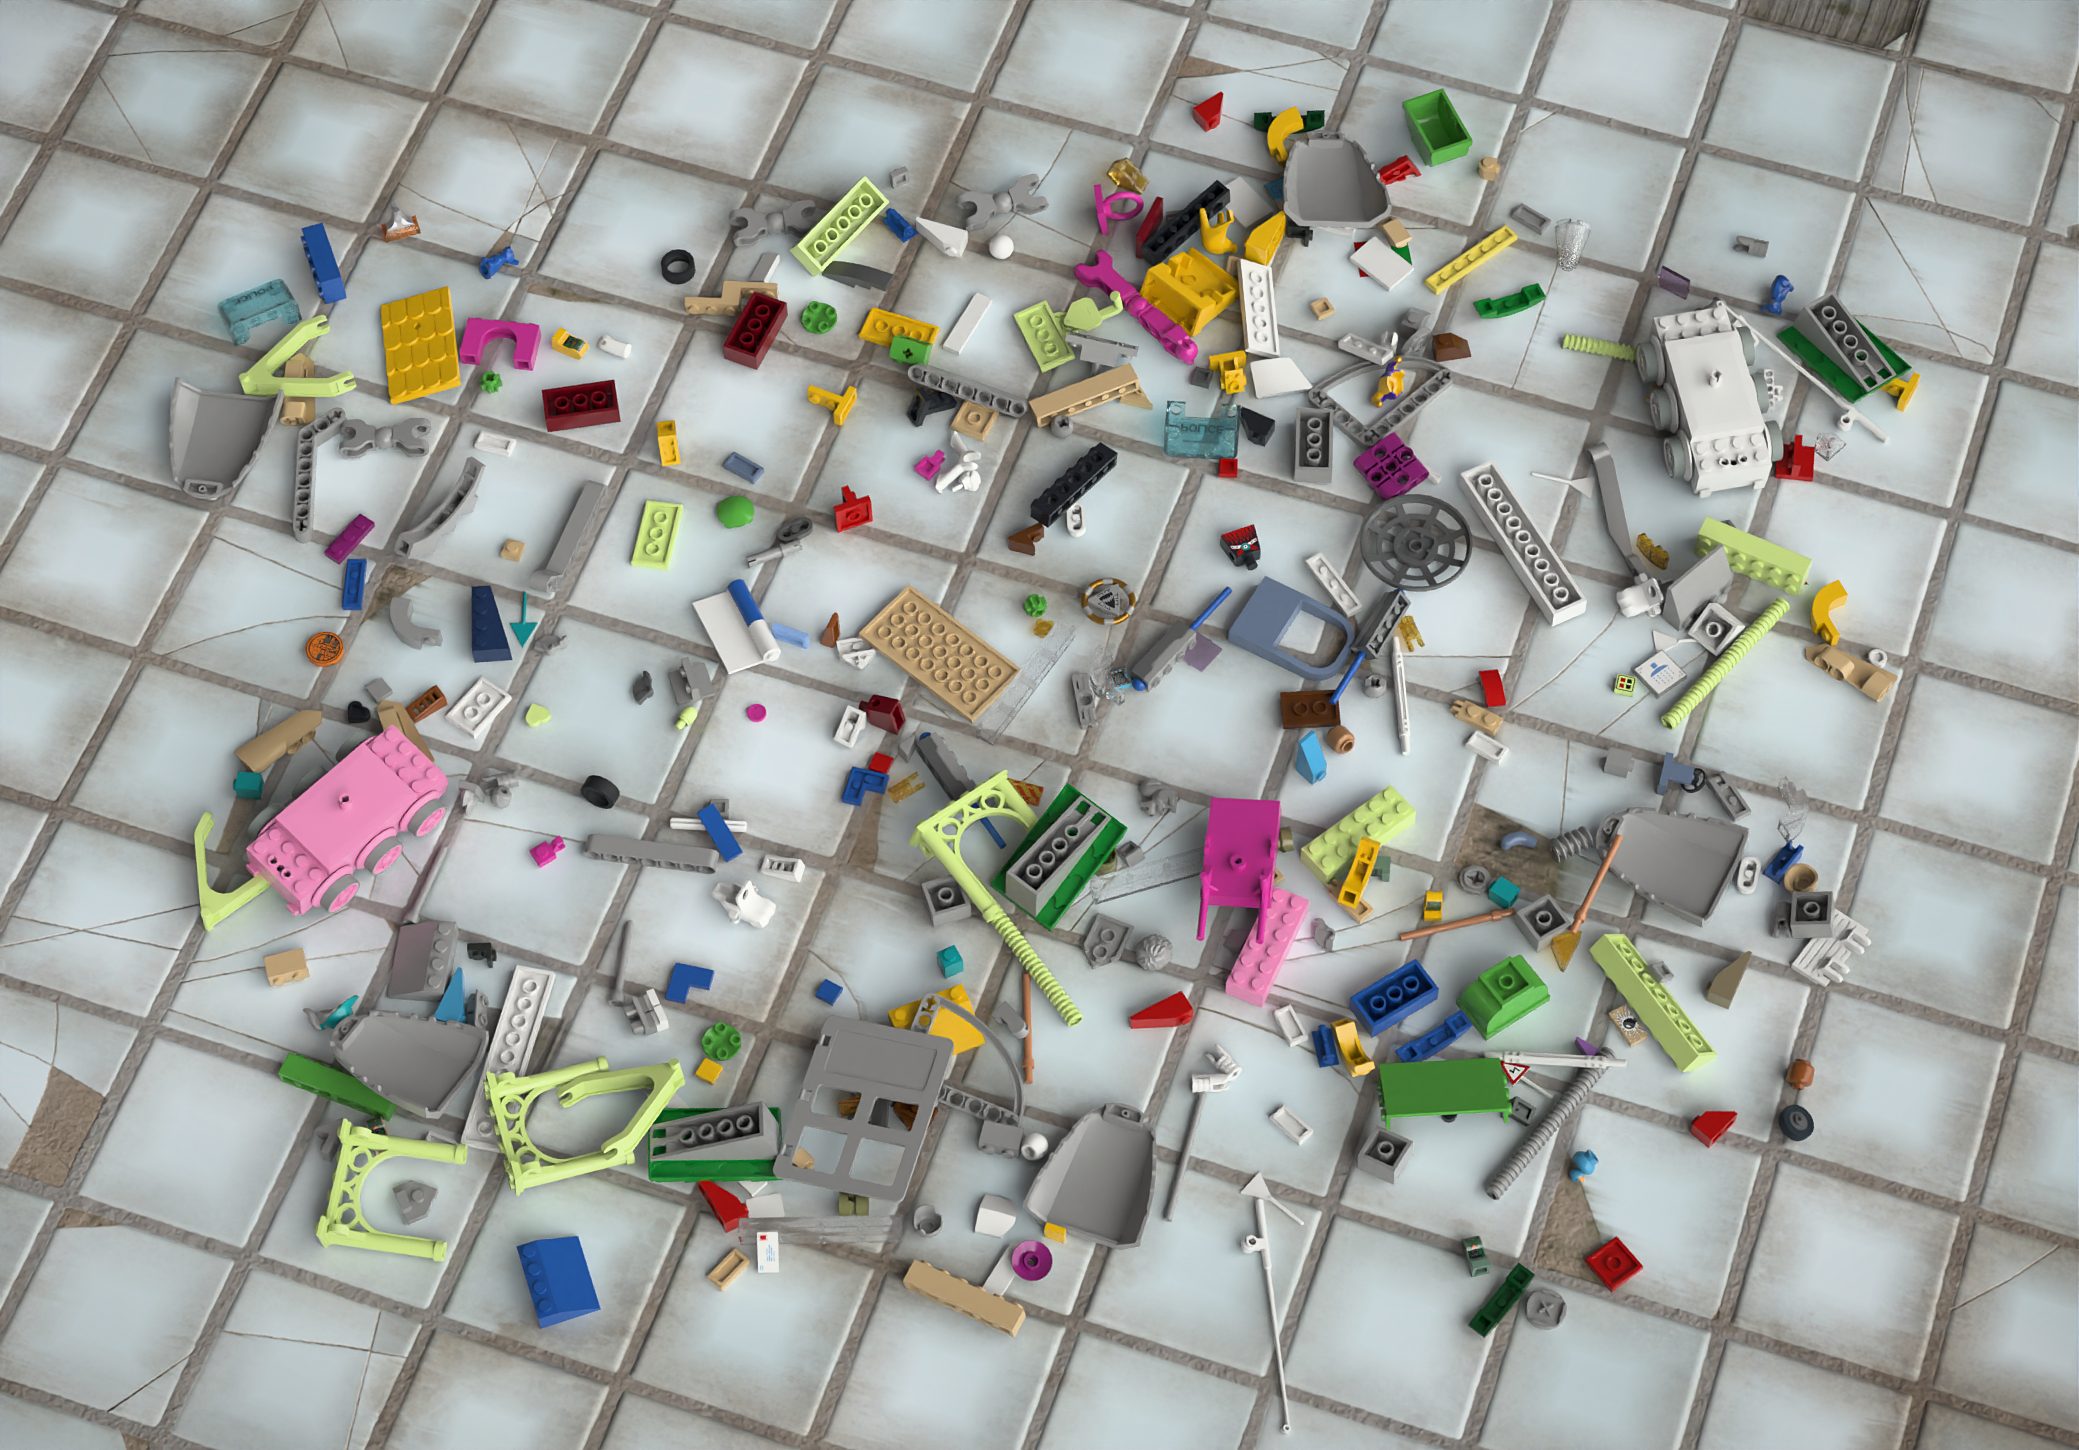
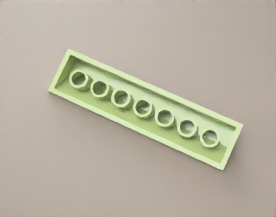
(1652, 1002)

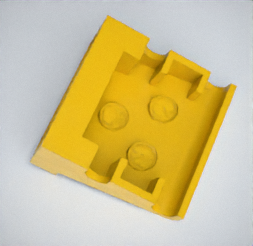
(1190, 290)

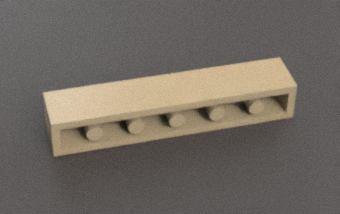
(1084, 394)
(964, 1298)

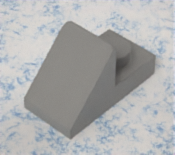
(331, 1140)

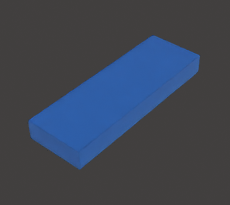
(354, 584)
(719, 832)

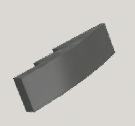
(857, 274)

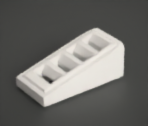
(794, 870)

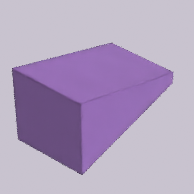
(1585, 1048)

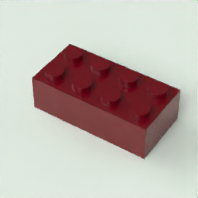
(755, 330)
(581, 405)

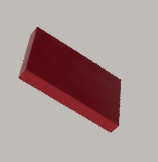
(1150, 225)

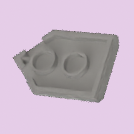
(1106, 940)

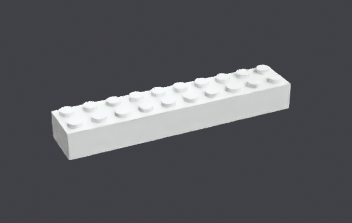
(1522, 543)

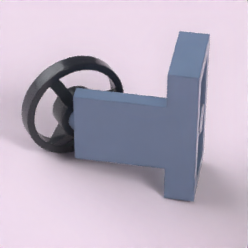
(1681, 774)

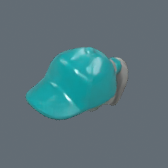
(330, 1017)

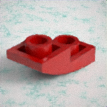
(1492, 688)

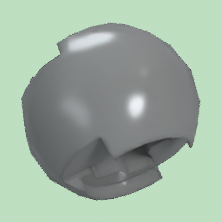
(1058, 430)
(1374, 680)

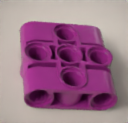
(1393, 450)

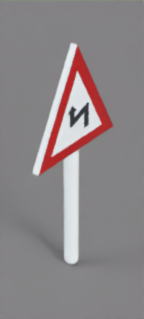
(1516, 1071)

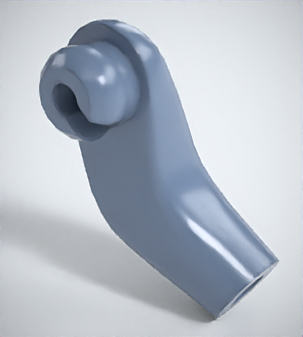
(1517, 838)

